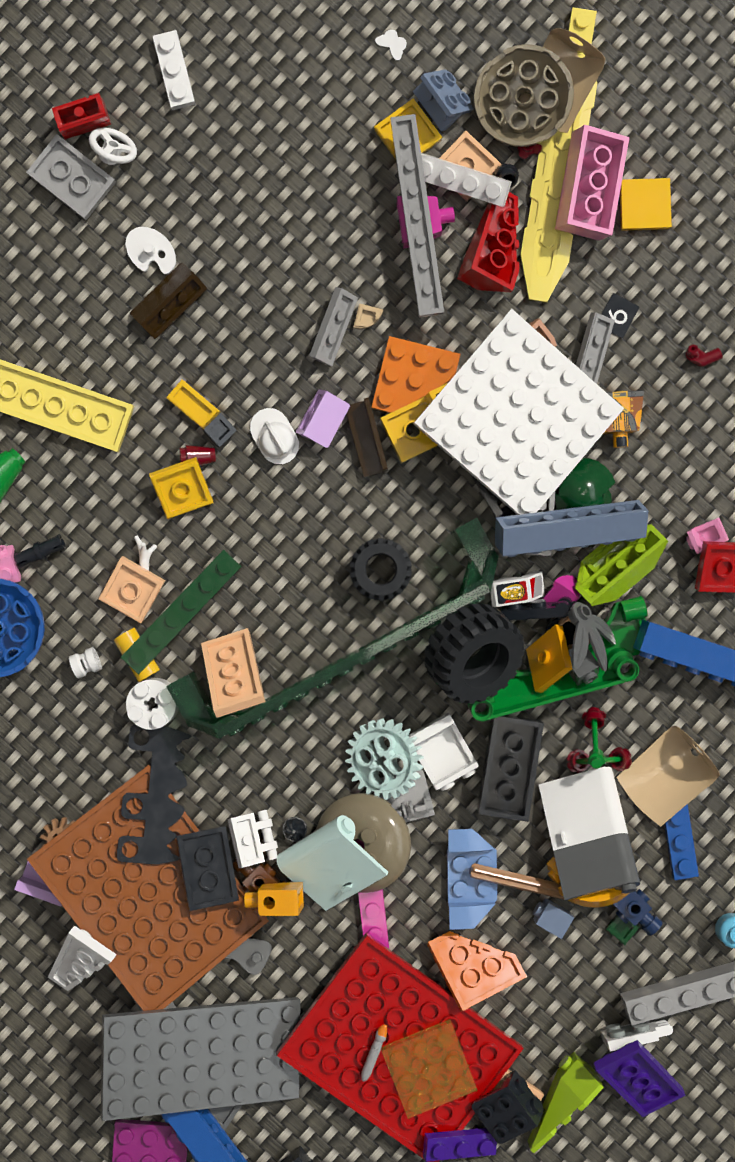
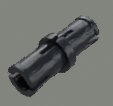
(39, 551)

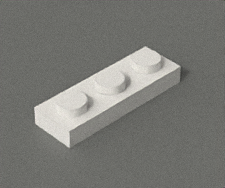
(174, 70)

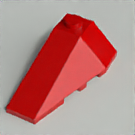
(492, 254)

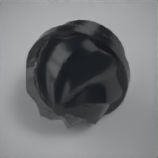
(508, 172)
(294, 829)

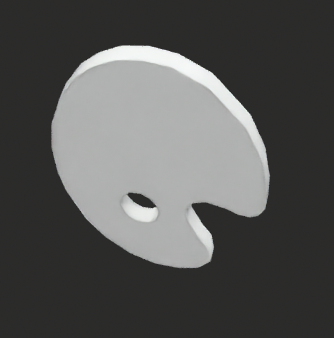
(144, 246)

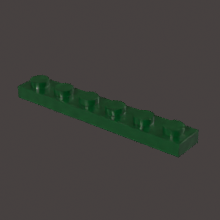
(180, 612)

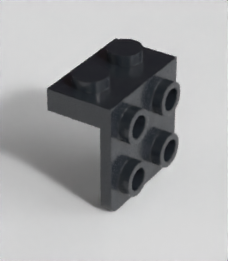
(509, 1109)

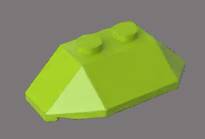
(618, 566)

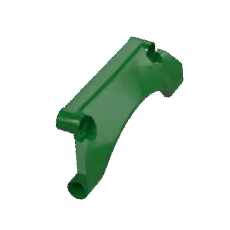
(624, 621)

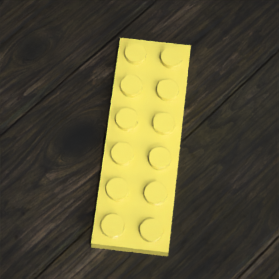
(63, 406)

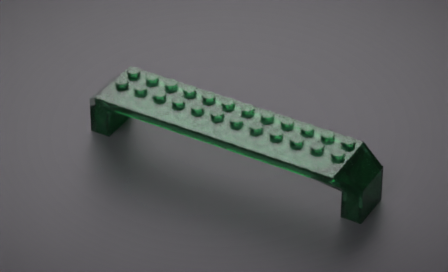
(476, 583)

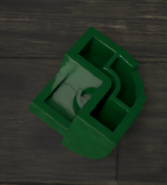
(585, 486)

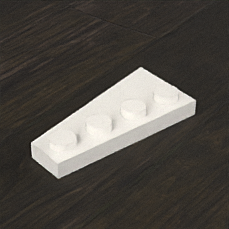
(79, 959)

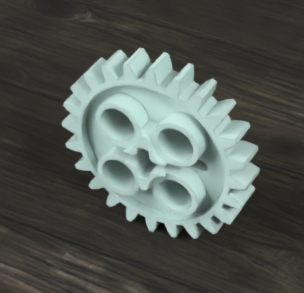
(400, 747)

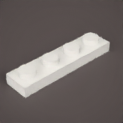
(465, 180)

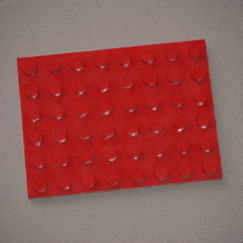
(341, 1026)

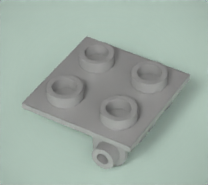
(416, 802)

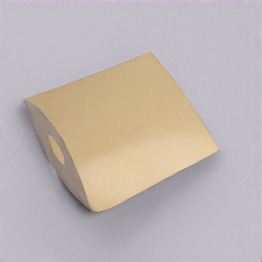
(582, 70)
(668, 775)

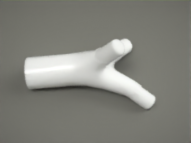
(144, 554)

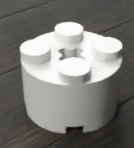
(140, 710)

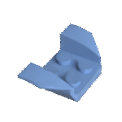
(468, 897)

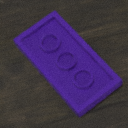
(639, 1078)

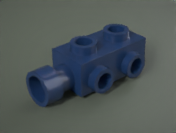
(649, 922)

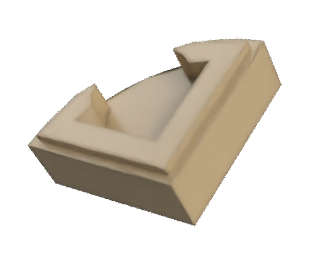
(367, 316)

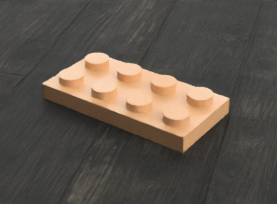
(232, 673)

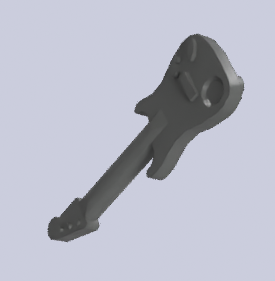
(252, 955)

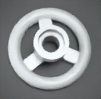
(112, 149)

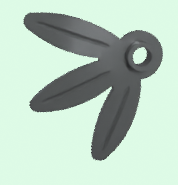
(588, 628)

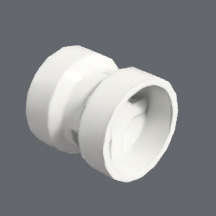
(85, 662)

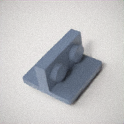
(442, 98)

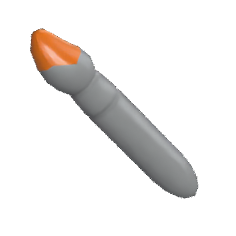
(380, 1037)

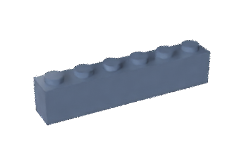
(570, 528)

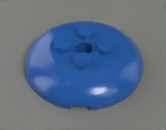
(21, 627)

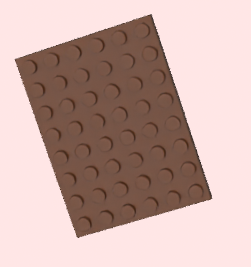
(139, 906)

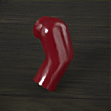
(701, 358)

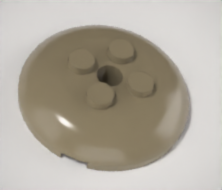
(517, 72)
(380, 829)

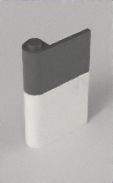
(589, 834)

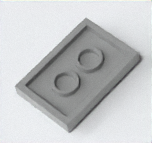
(71, 177)

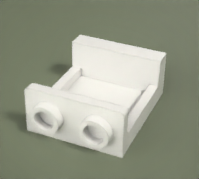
(444, 752)

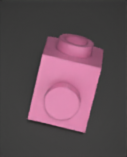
(709, 531)
(8, 565)

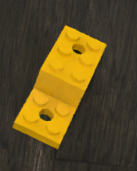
(397, 421)

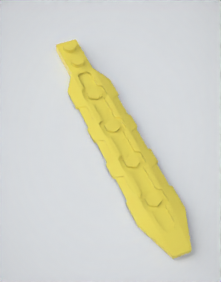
(544, 248)

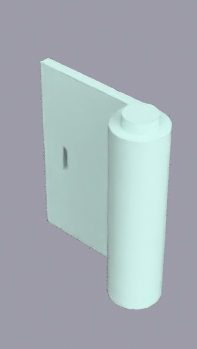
(328, 862)

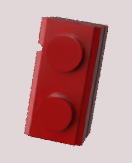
(81, 116)

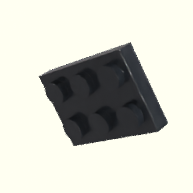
(207, 868)

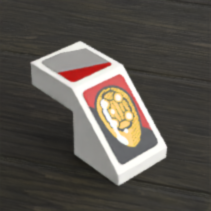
(517, 589)

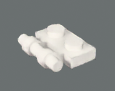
(247, 841)

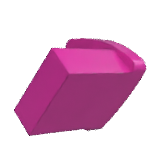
(562, 587)

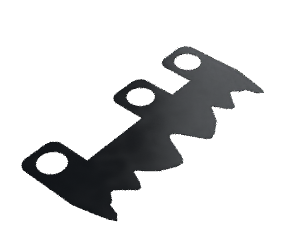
(157, 807)

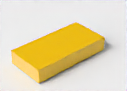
(192, 403)

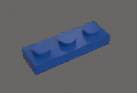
(681, 845)

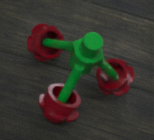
(580, 761)

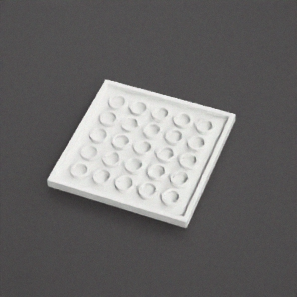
(518, 415)

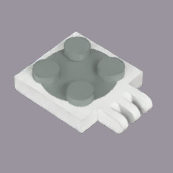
(618, 1036)

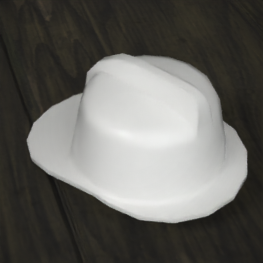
(274, 436)

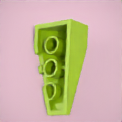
(571, 1089)

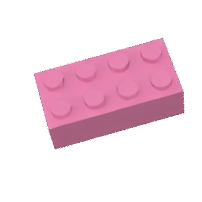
(592, 182)

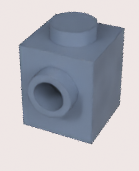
(552, 917)

